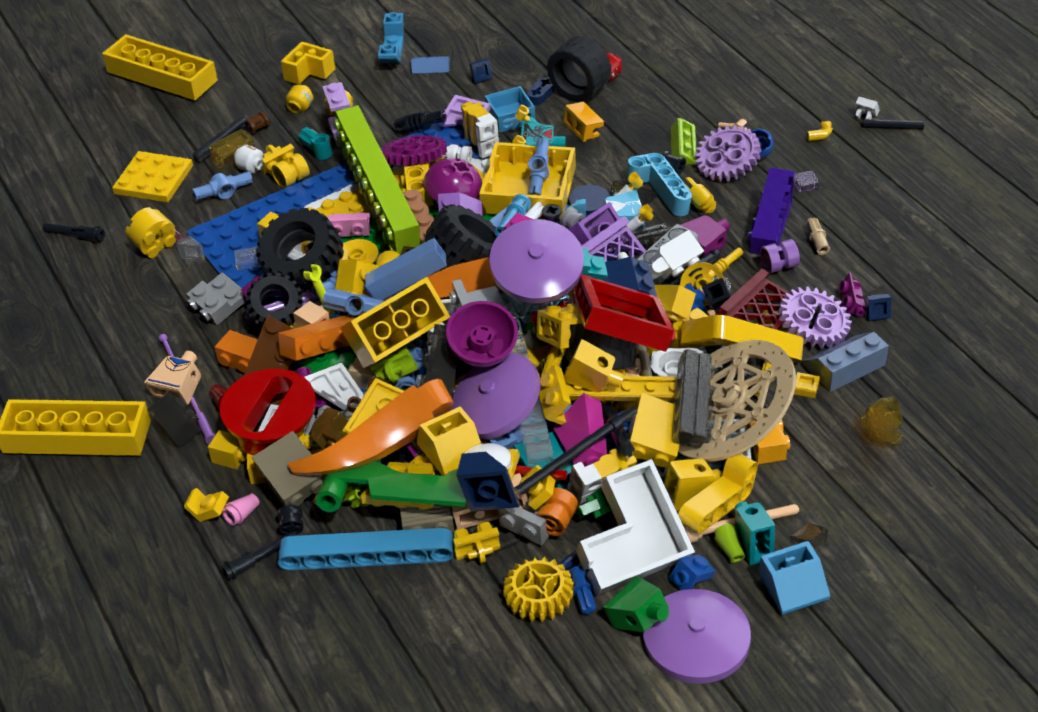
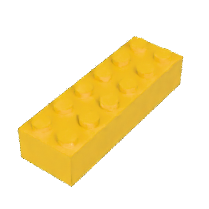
(160, 67)
(74, 427)

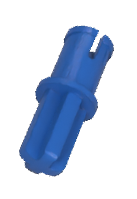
(582, 590)

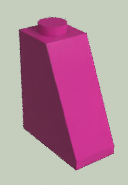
(582, 420)

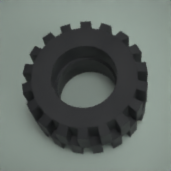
(269, 287)

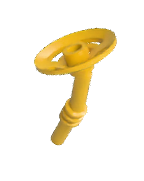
(708, 271)

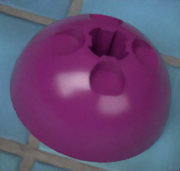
(452, 176)
(482, 323)

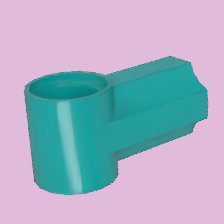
(316, 142)

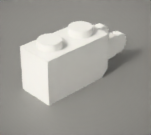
(675, 255)

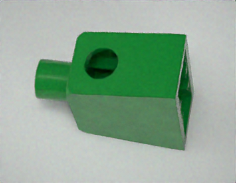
(637, 606)

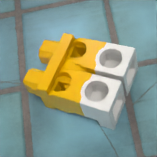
(479, 127)
(587, 479)

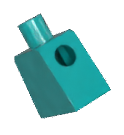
(752, 521)

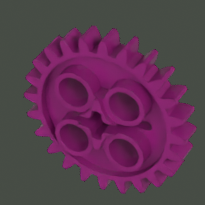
(414, 150)

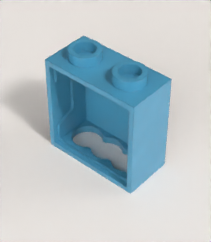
(505, 106)

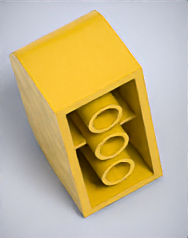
(395, 322)

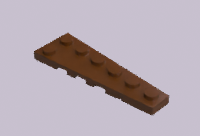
(267, 350)

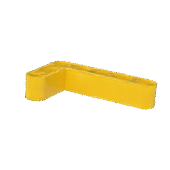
(730, 330)

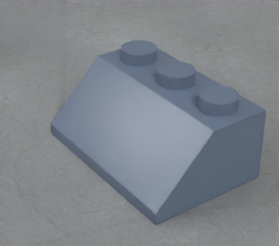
(848, 360)

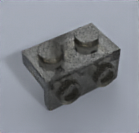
(650, 235)

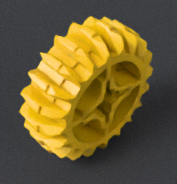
(532, 587)

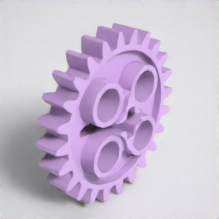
(727, 153)
(830, 324)

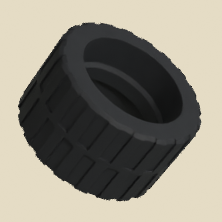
(589, 58)
(622, 350)

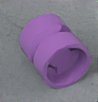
(779, 256)

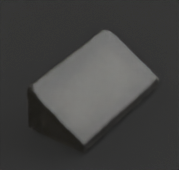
(645, 195)

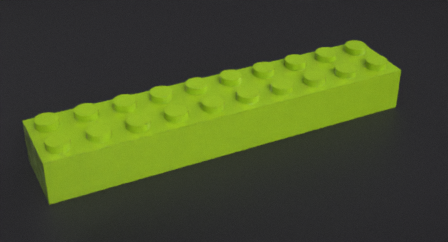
(376, 180)

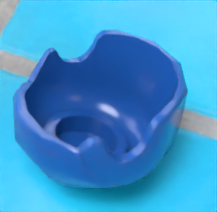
(765, 140)

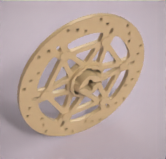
(733, 396)

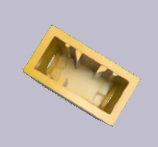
(592, 368)
(687, 479)

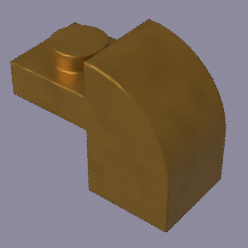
(328, 428)

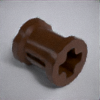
(261, 118)

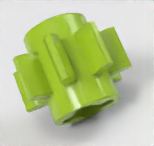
(353, 496)

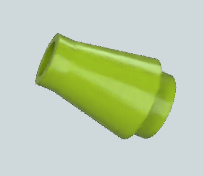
(729, 541)

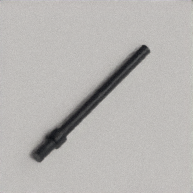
(613, 424)

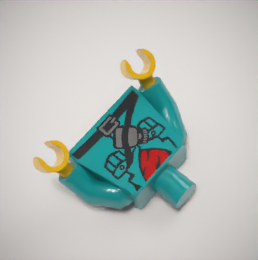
(534, 130)

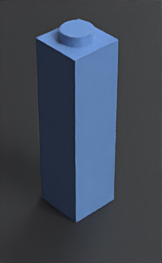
(405, 270)

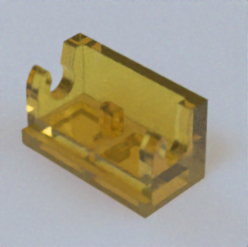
(229, 145)

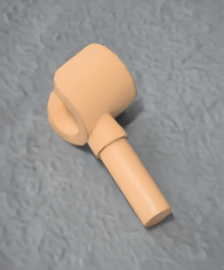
(740, 123)

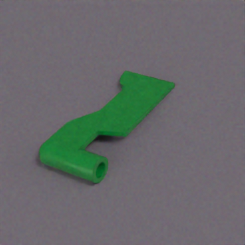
(391, 485)

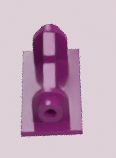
(851, 296)

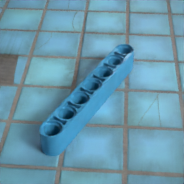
(365, 549)

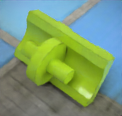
(394, 366)

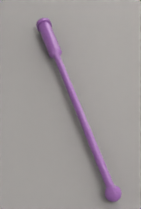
(203, 423)

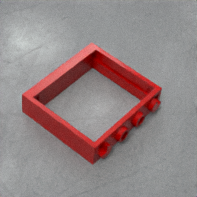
(654, 332)

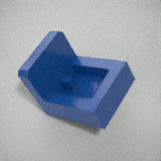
(690, 571)

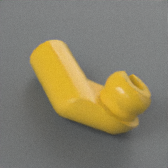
(822, 133)

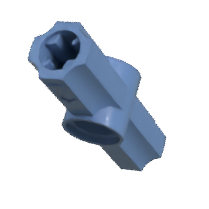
(345, 301)

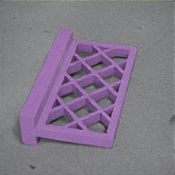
(608, 236)

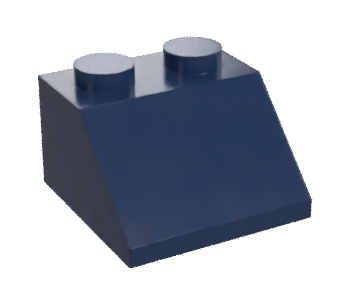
(631, 274)
(485, 482)

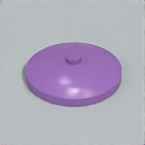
(536, 261)
(499, 395)
(700, 639)

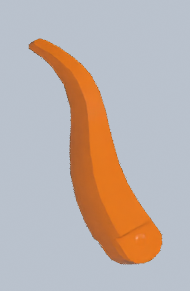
(473, 274)
(381, 433)

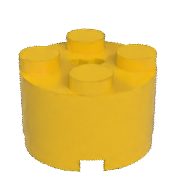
(151, 231)

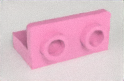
(351, 224)

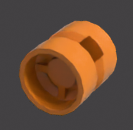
(558, 511)

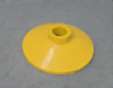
(360, 250)

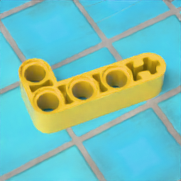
(721, 495)

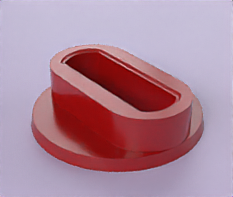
(251, 395)

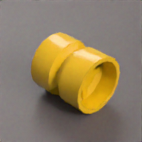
(289, 171)

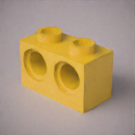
(414, 180)

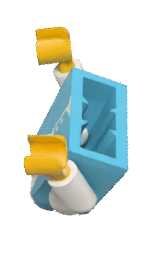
(629, 204)

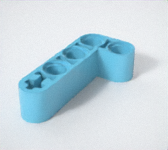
(664, 180)

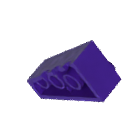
(772, 210)

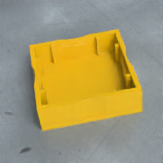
(510, 176)

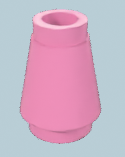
(240, 509)

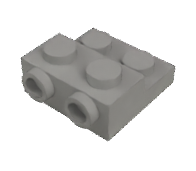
(216, 298)

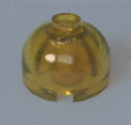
(883, 421)

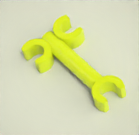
(314, 276)

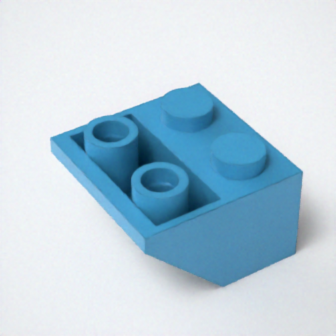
(794, 577)

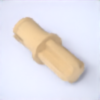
(818, 236)

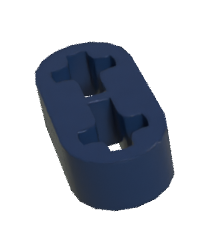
(540, 91)

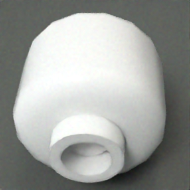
(248, 159)

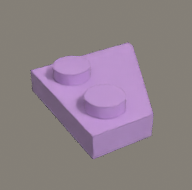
(454, 112)

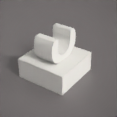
(867, 107)

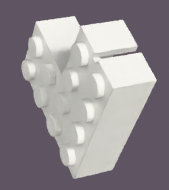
(647, 533)

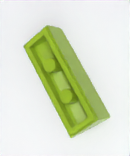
(683, 140)

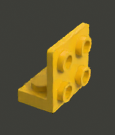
(555, 323)

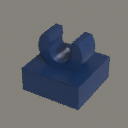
(480, 70)
(878, 306)

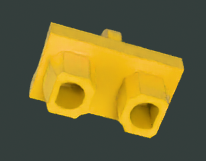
(275, 155)
(476, 544)

